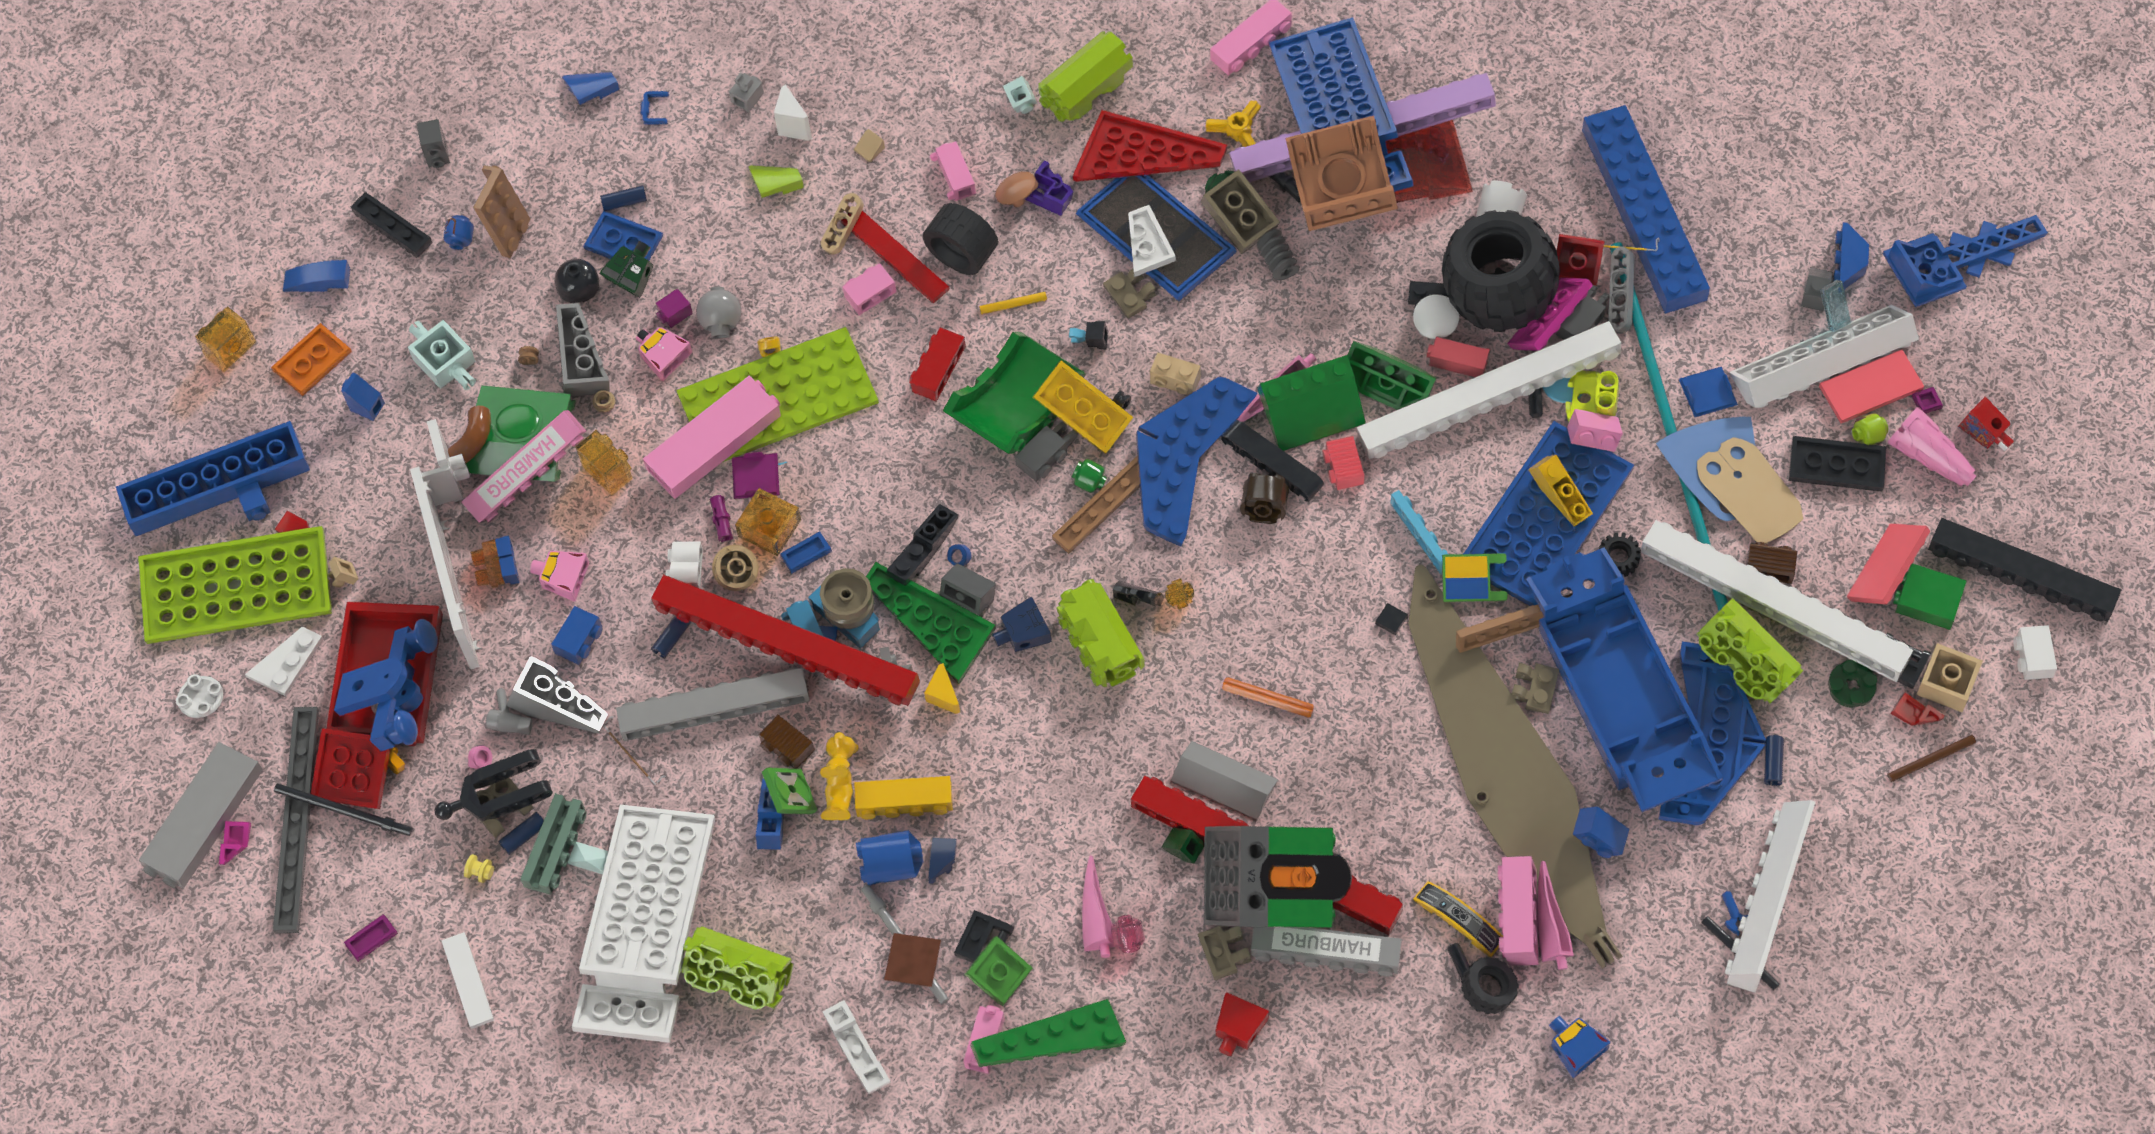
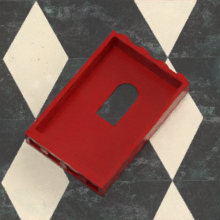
(368, 640)

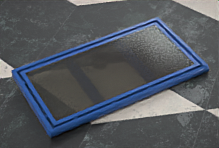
(1195, 244)

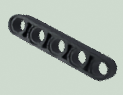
(1272, 459)

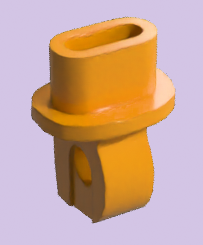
(395, 762)

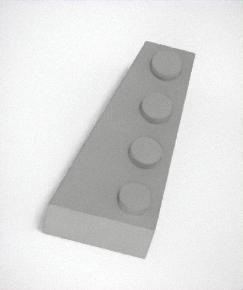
(580, 361)

